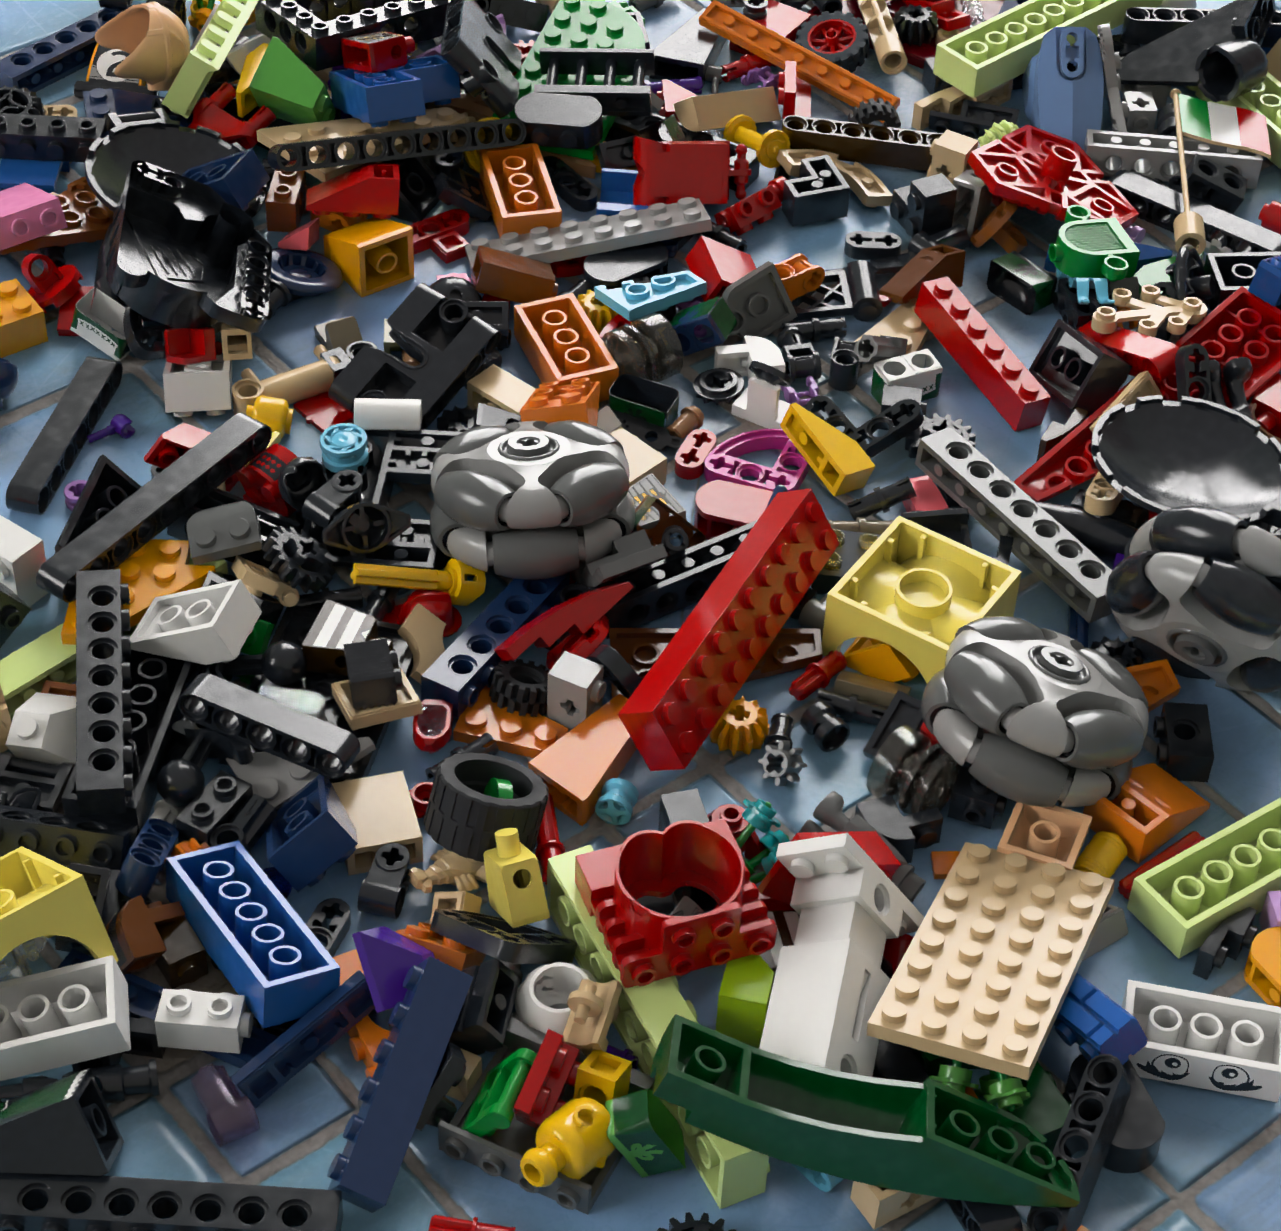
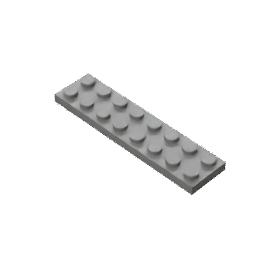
(602, 232)

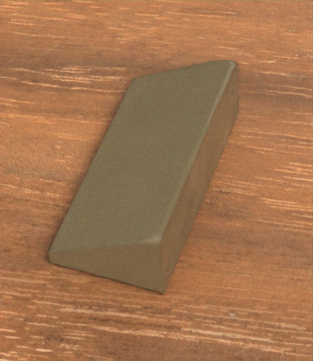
(868, 688)

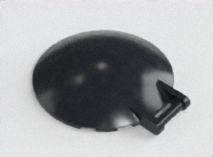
(156, 140)
(1189, 456)

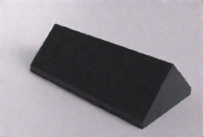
(101, 494)

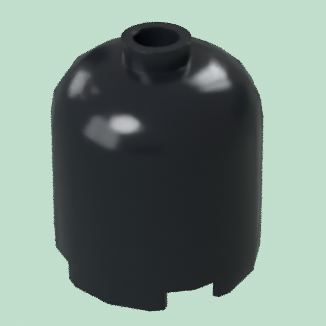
(1231, 69)

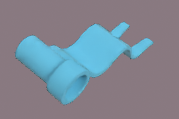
(1083, 285)

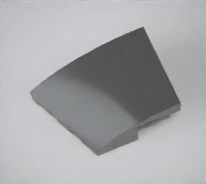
(627, 555)

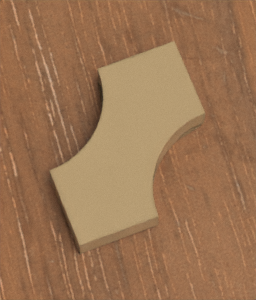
(424, 637)

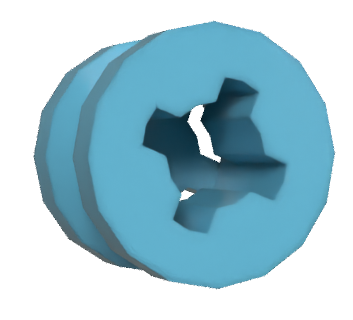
(616, 801)

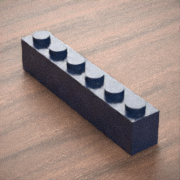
(399, 1085)

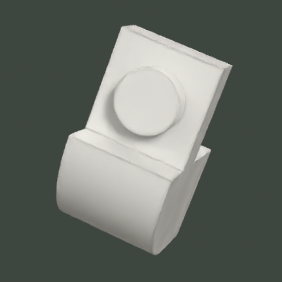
(754, 348)

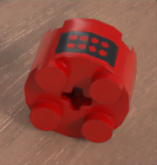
(261, 479)

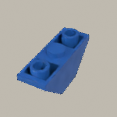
(1267, 281)

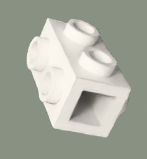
(202, 1021)

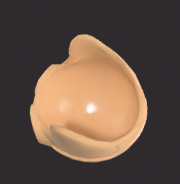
(153, 39)

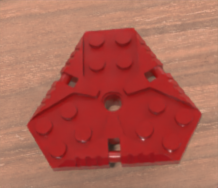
(1048, 176)

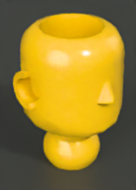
(569, 1143)

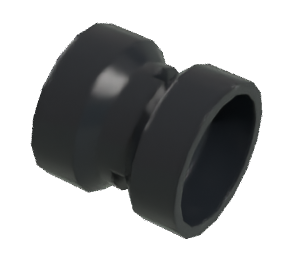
(828, 730)

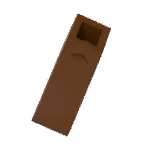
(927, 265)

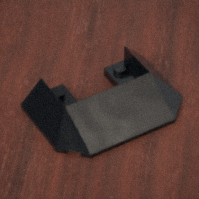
(393, 458)

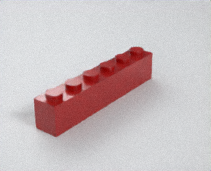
(982, 354)

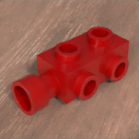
(752, 208)

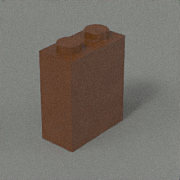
(512, 276)

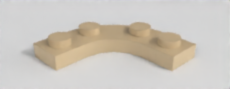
(860, 179)

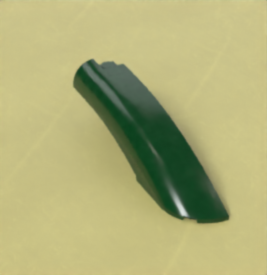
(858, 1125)

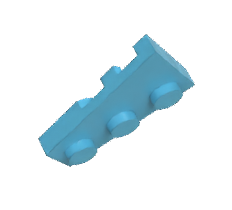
(641, 299)

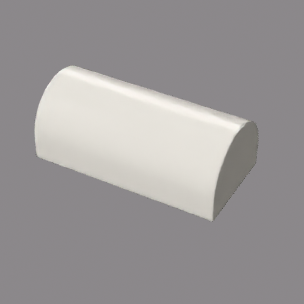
(388, 414)

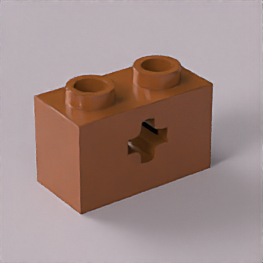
(286, 201)

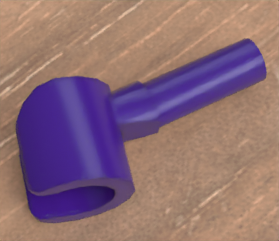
(119, 424)

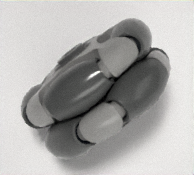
(530, 497)
(1036, 713)

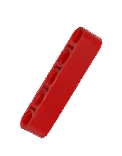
(1138, 350)

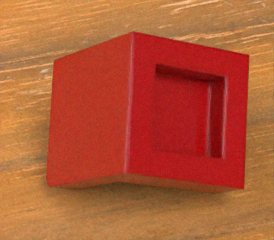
(190, 345)

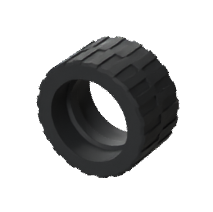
(467, 819)

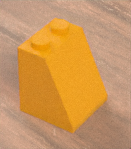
(372, 254)

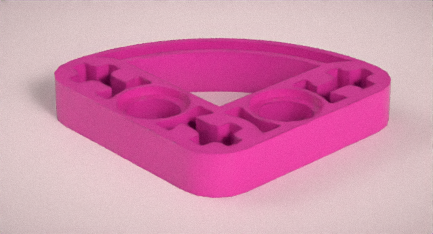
(725, 459)

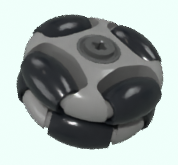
(1203, 597)

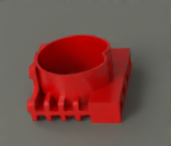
(655, 864)

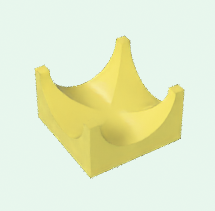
(917, 594)
(47, 901)

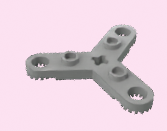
(1112, 83)

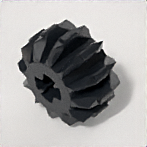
(916, 24)

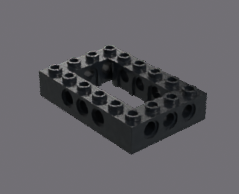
(316, 26)

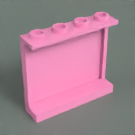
(28, 214)

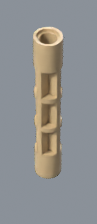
(883, 36)

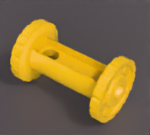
(742, 130)

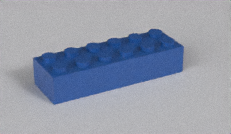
(251, 932)

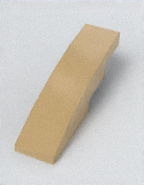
(951, 102)

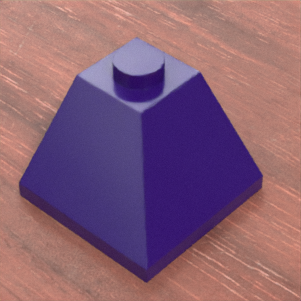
(386, 962)

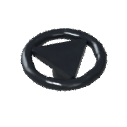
(1191, 277)

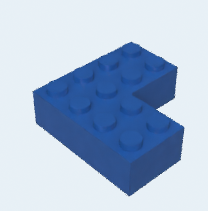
(395, 91)

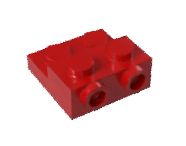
(547, 1080)

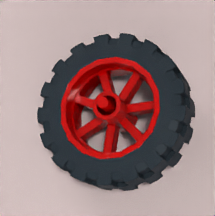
(826, 32)

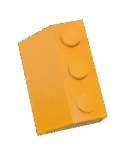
(879, 660)

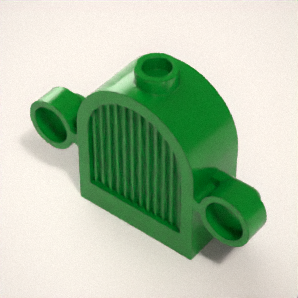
(1093, 247)

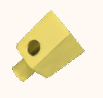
(514, 880)

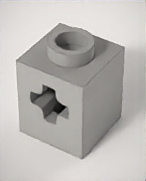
(1141, 118)

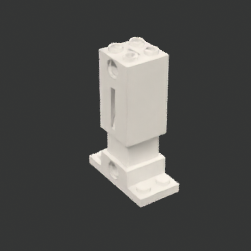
(833, 971)

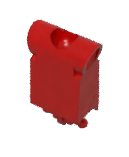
(687, 170)

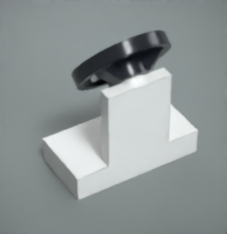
(760, 399)

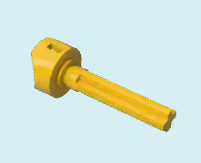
(450, 580)

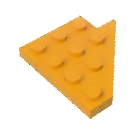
(152, 571)

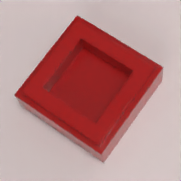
(449, 246)

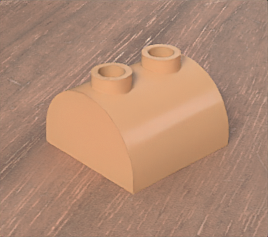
(1045, 834)

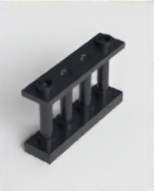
(614, 99)

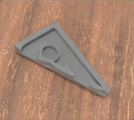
(280, 779)

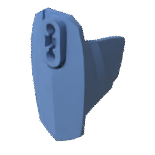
(1062, 99)

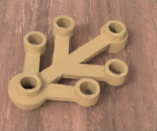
(1151, 316)

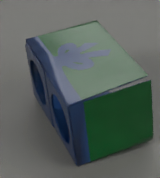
(719, 320)

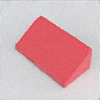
(302, 237)

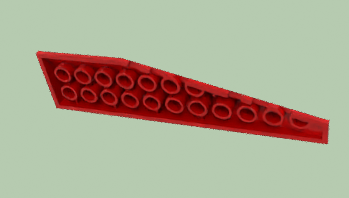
(1234, 329)

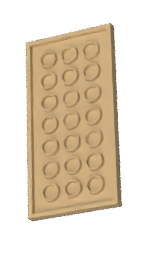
(992, 960)

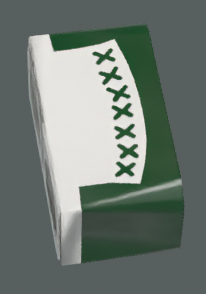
(109, 315)
(908, 372)

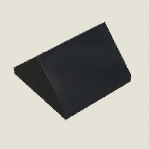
(416, 190)

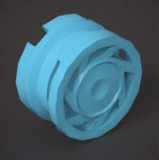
(344, 447)

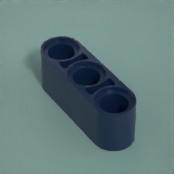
(146, 858)

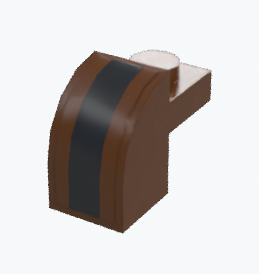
(136, 934)

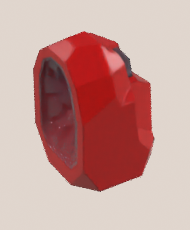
(434, 726)

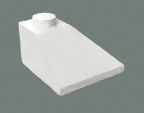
(44, 729)

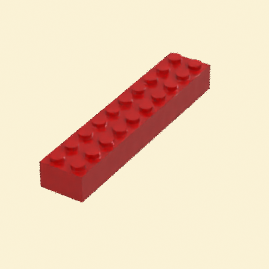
(728, 631)

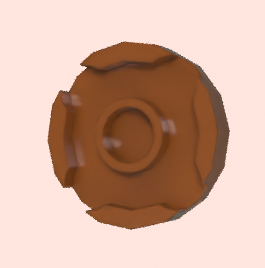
(1000, 229)

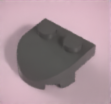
(223, 532)

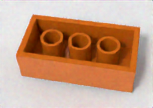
(519, 189)
(563, 343)

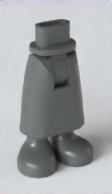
(831, 814)

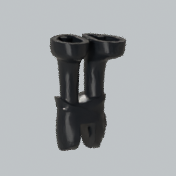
(1233, 377)

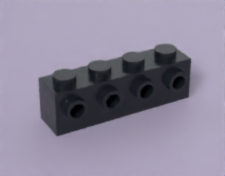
(48, 137)

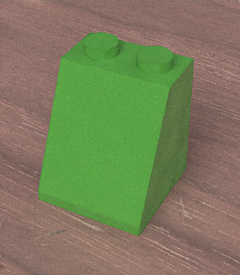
(290, 87)

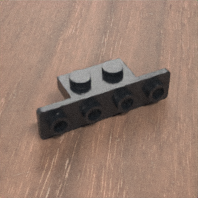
(972, 119)

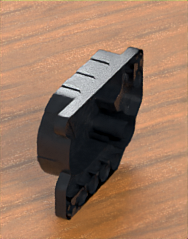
(202, 244)

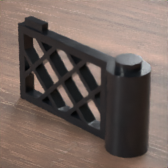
(855, 290)

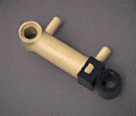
(296, 383)

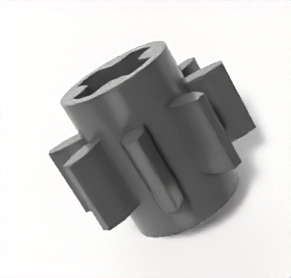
(791, 764)

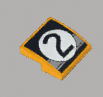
(103, 66)

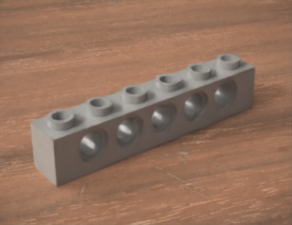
(1159, 150)

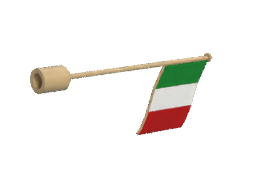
(1217, 126)

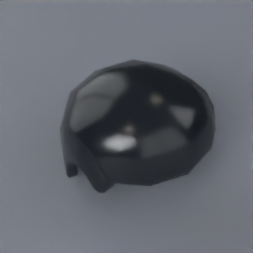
(300, 479)

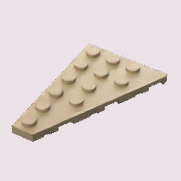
(350, 127)

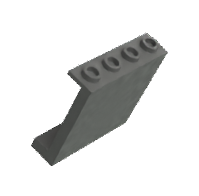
(504, 1149)

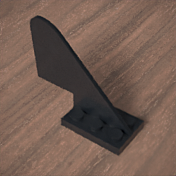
(1173, 56)

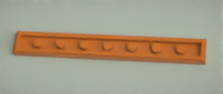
(778, 49)

